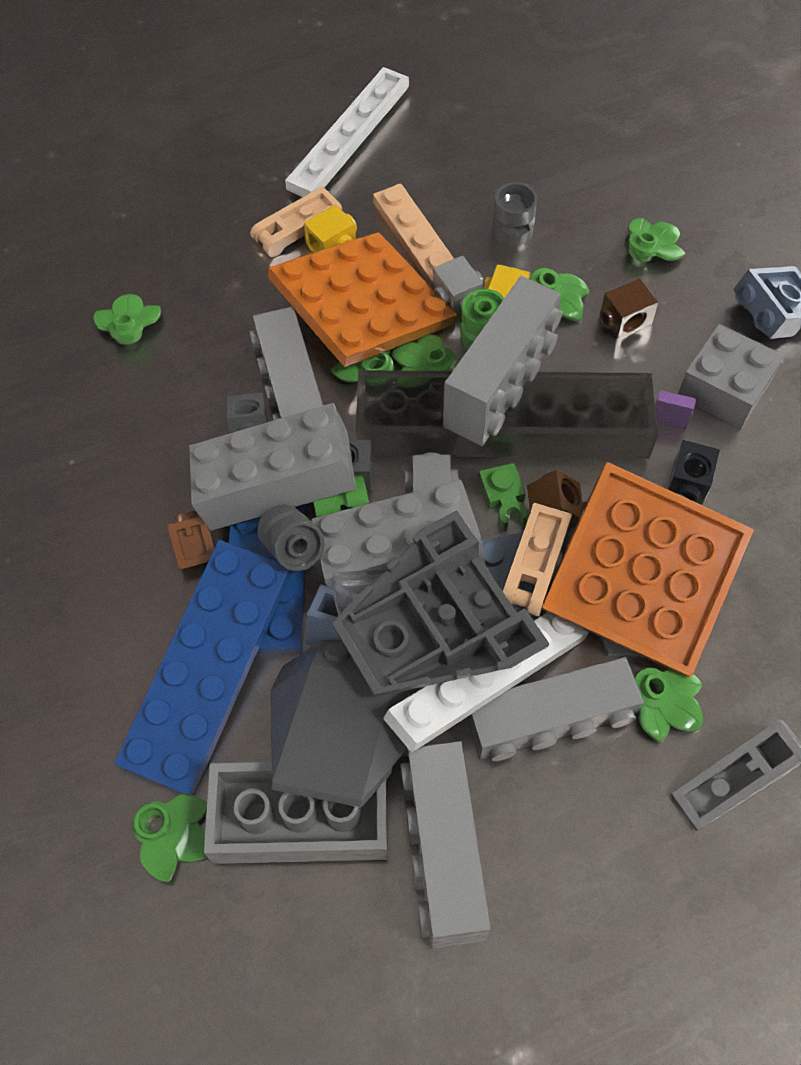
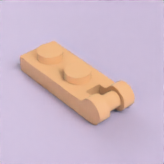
(290, 221)
(537, 556)

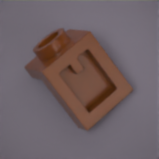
(190, 540)

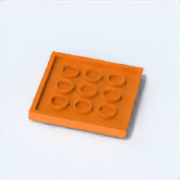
(361, 298)
(647, 569)

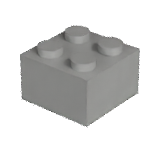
(730, 375)

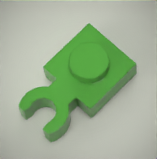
(504, 490)

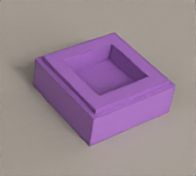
(674, 409)

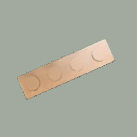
(412, 230)

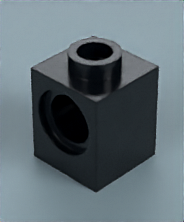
(694, 460)

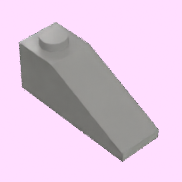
(740, 774)

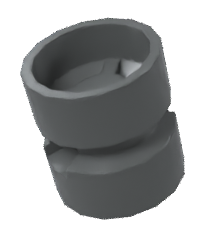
(514, 213)
(290, 537)

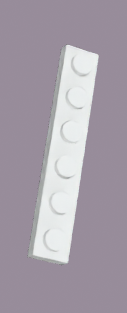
(347, 133)
(447, 703)

